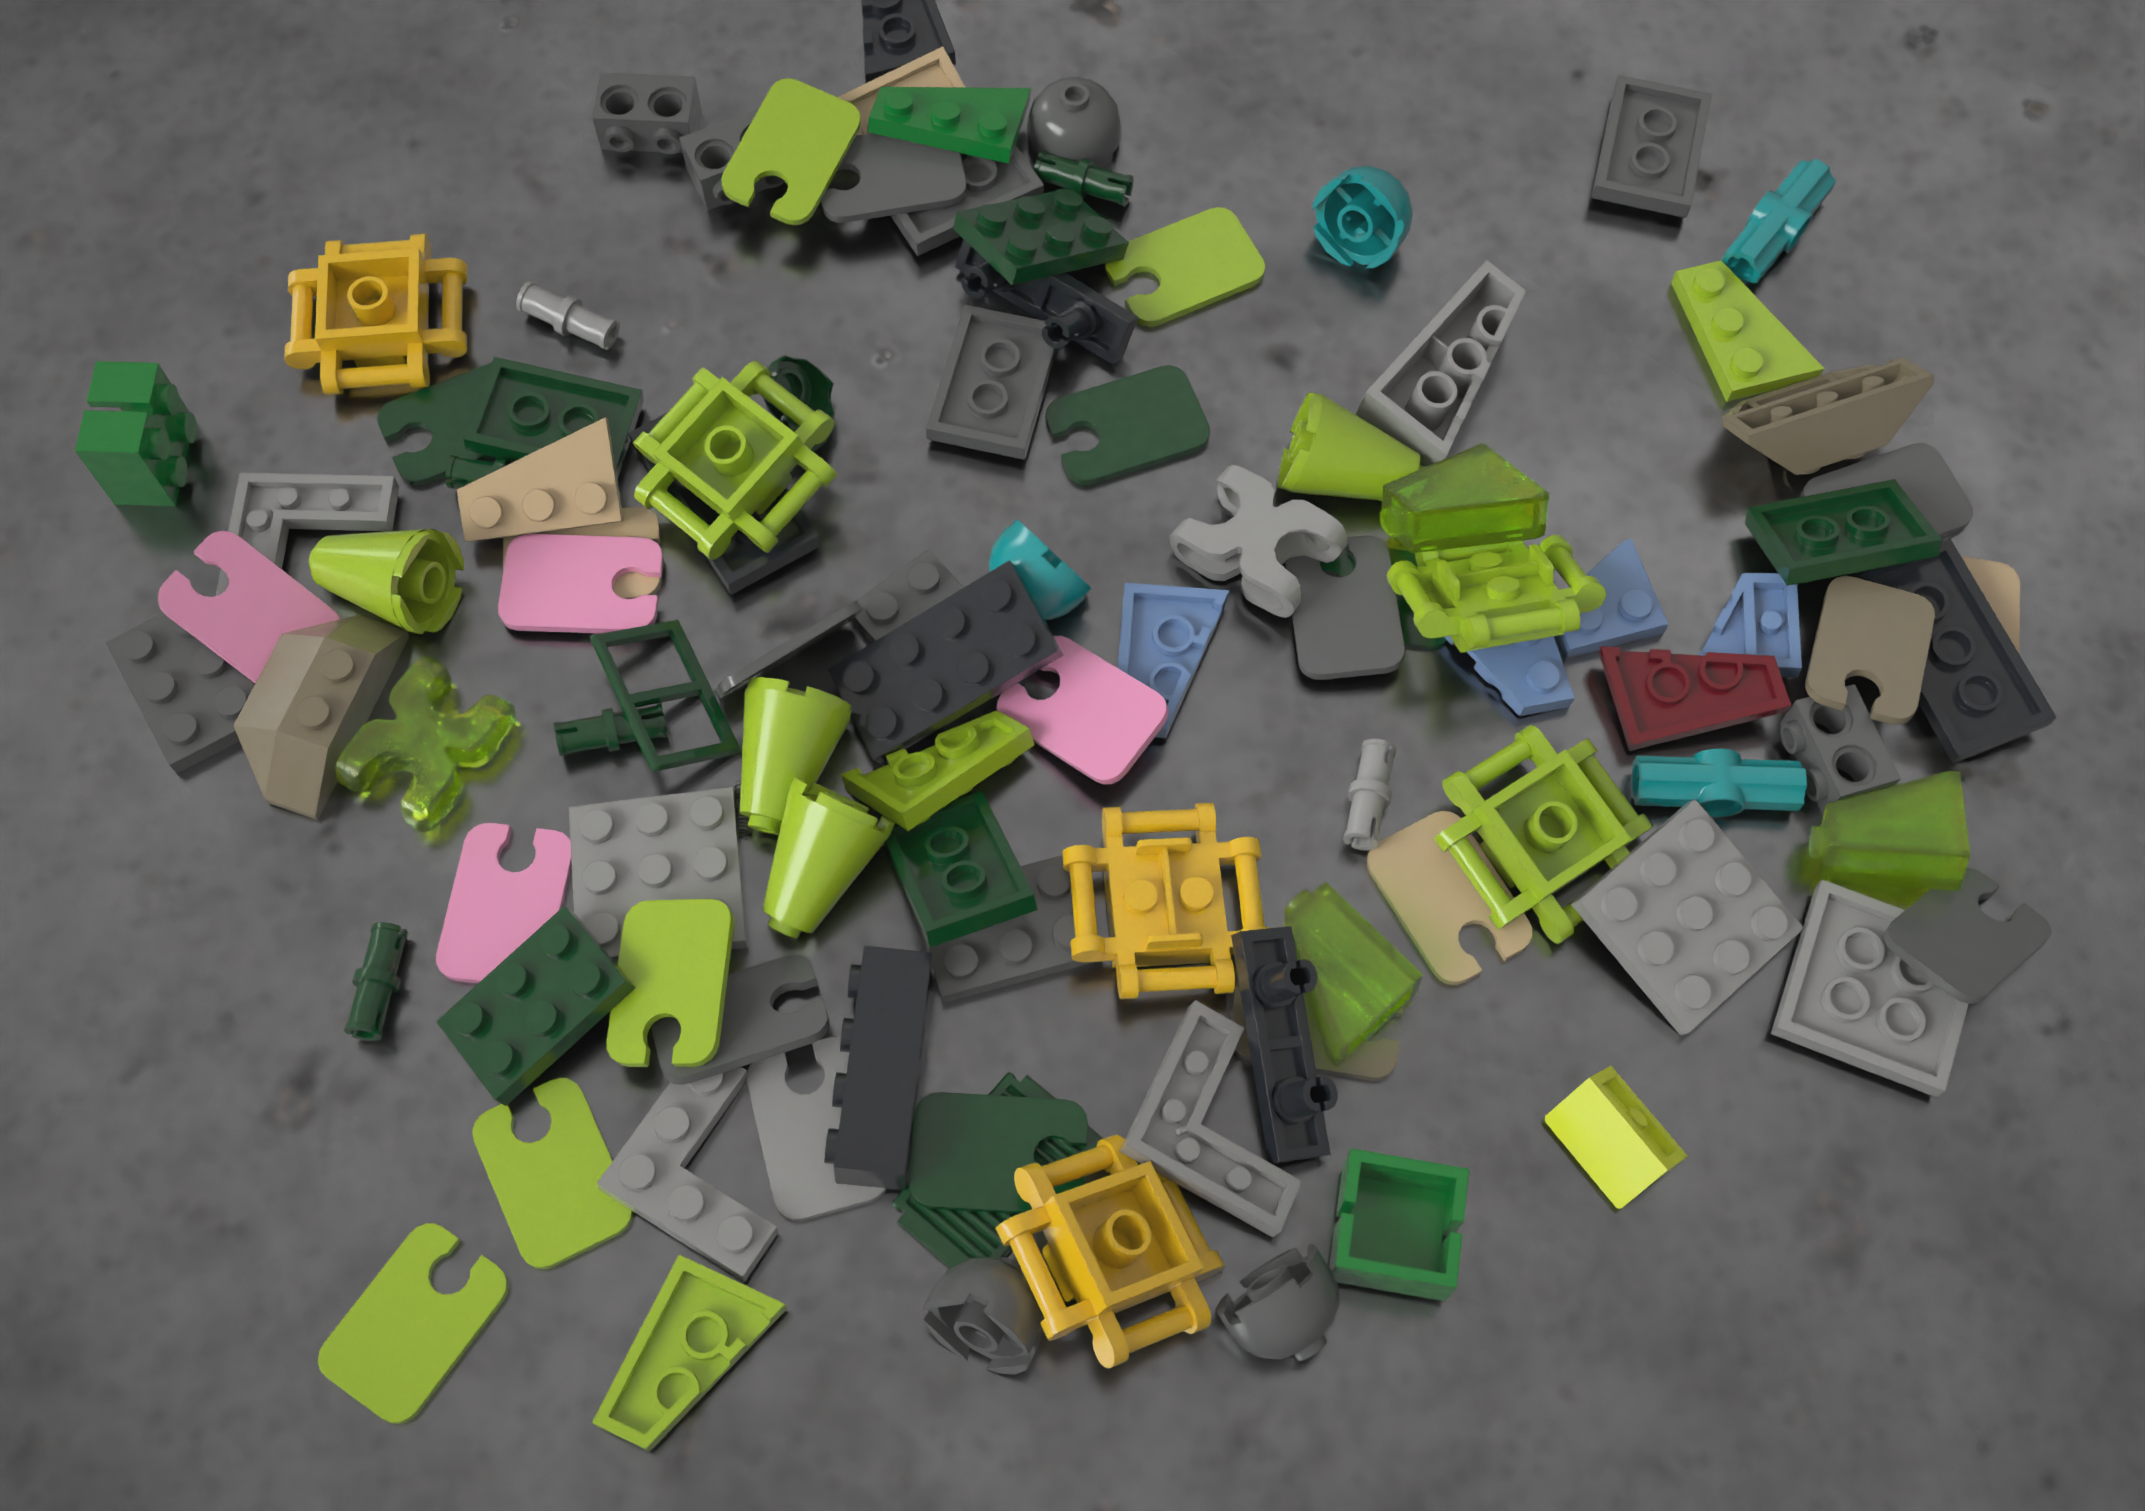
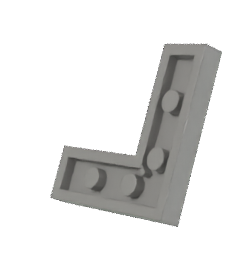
(275, 502)
(1192, 1155)
(654, 1183)

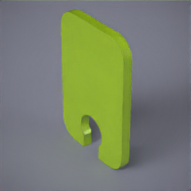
(797, 137)
(1194, 262)
(679, 970)
(552, 1183)
(404, 1333)

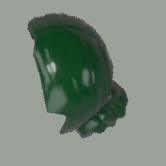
(806, 384)

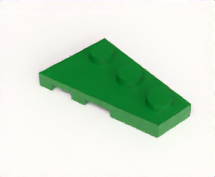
(953, 118)

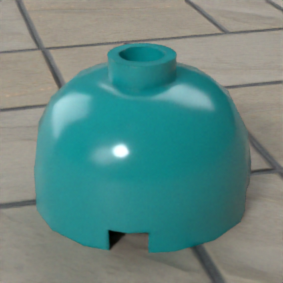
(1362, 216)
(1047, 577)

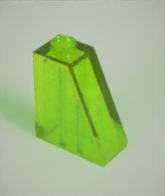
(1464, 503)
(1896, 836)
(1358, 970)

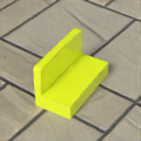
(1614, 1137)

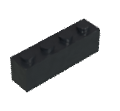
(882, 1068)

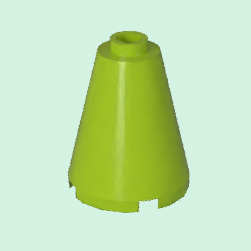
(1341, 453)
(393, 574)
(784, 738)
(818, 855)

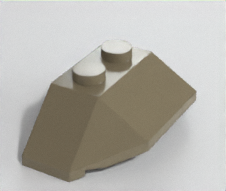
(1830, 414)
(312, 705)

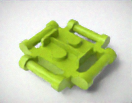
(734, 458)
(1496, 592)
(1539, 828)

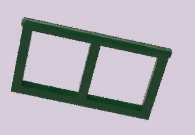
(698, 686)

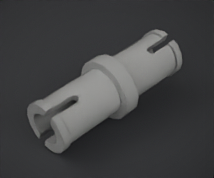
(567, 315)
(1369, 794)

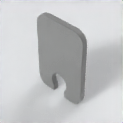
(795, 1135)

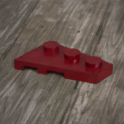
(1685, 695)

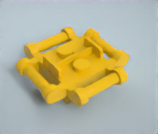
(375, 313)
(1163, 900)
(1110, 1249)

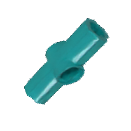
(1779, 220)
(1718, 782)

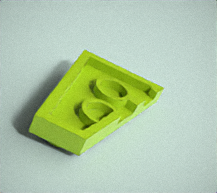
(1739, 335)
(928, 780)
(682, 1350)

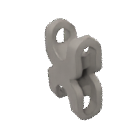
(1258, 540)

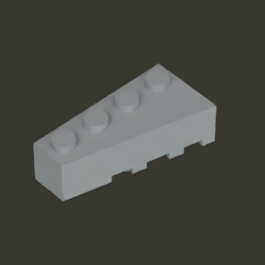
(1439, 373)

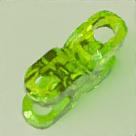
(425, 744)

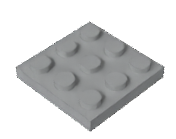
(655, 852)
(1687, 917)
(1863, 1000)

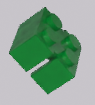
(144, 447)
(1395, 1224)

